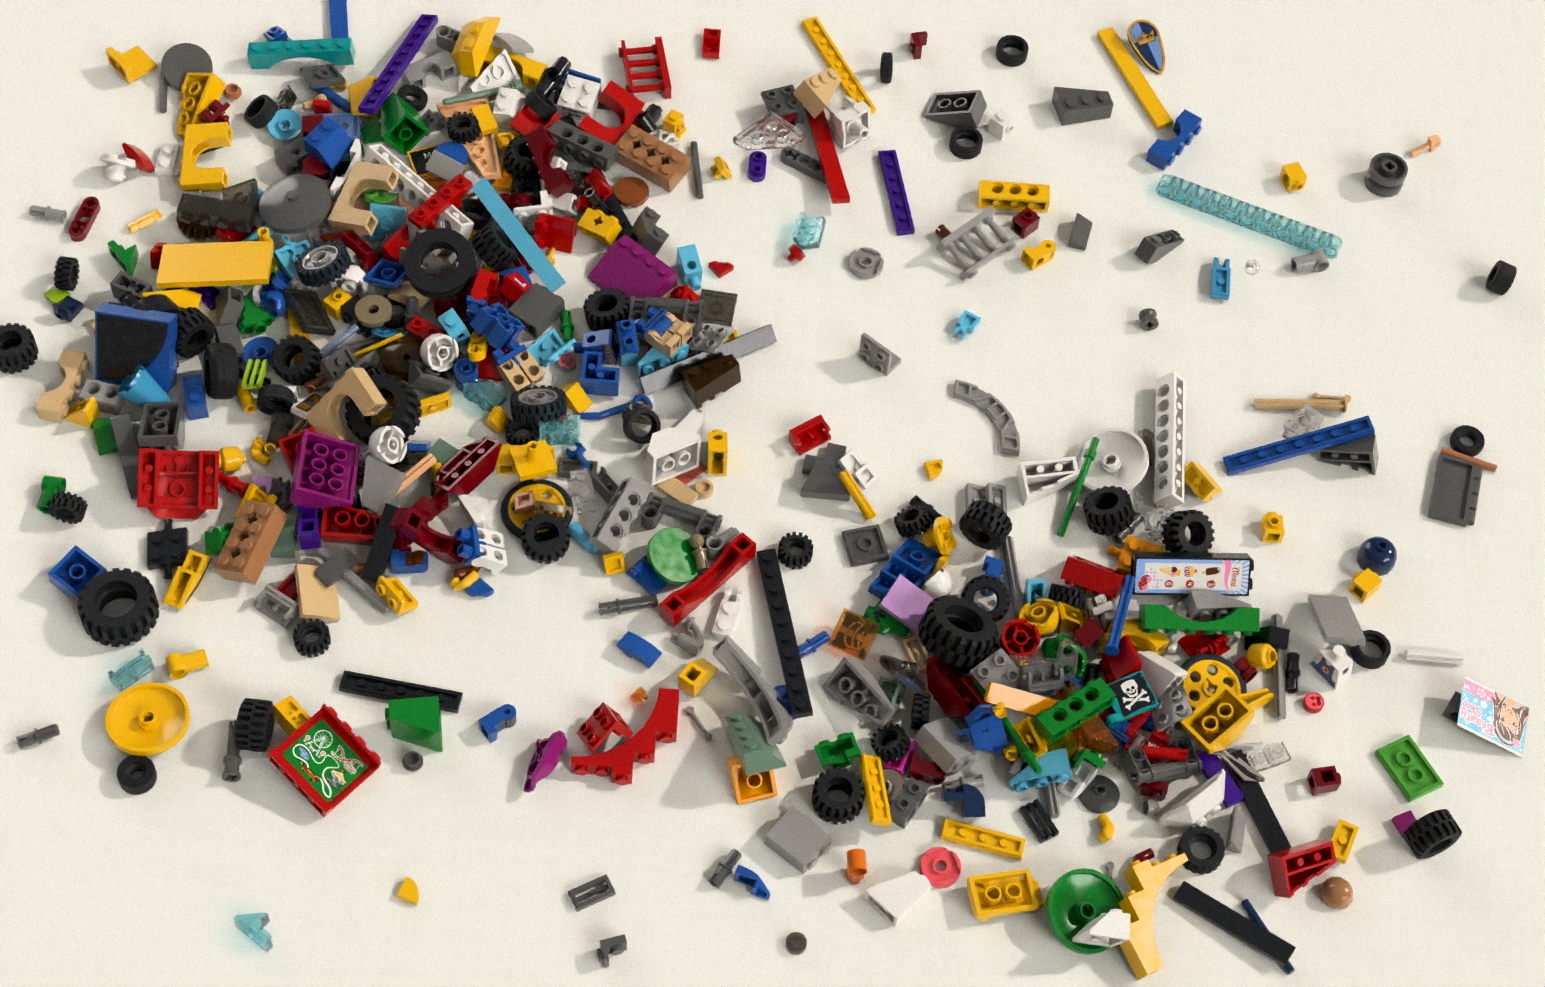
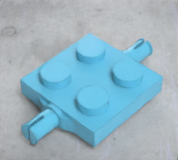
(289, 254)

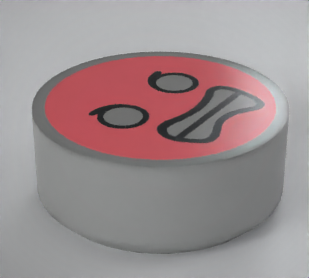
(567, 362)

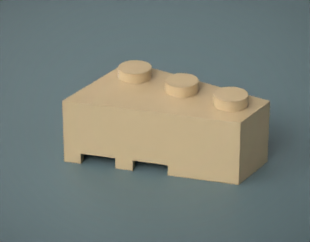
(817, 91)

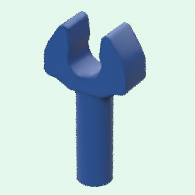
(578, 454)

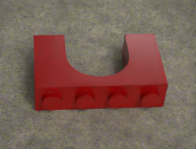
(623, 104)

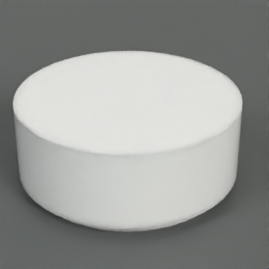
(257, 289)

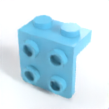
(549, 348)

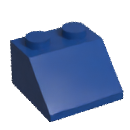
(328, 143)
(74, 572)

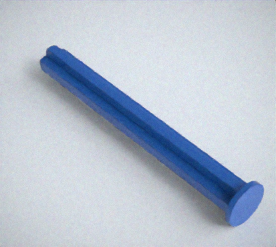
(1112, 647)

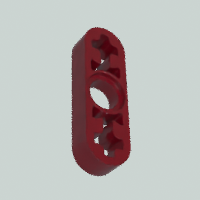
(86, 225)

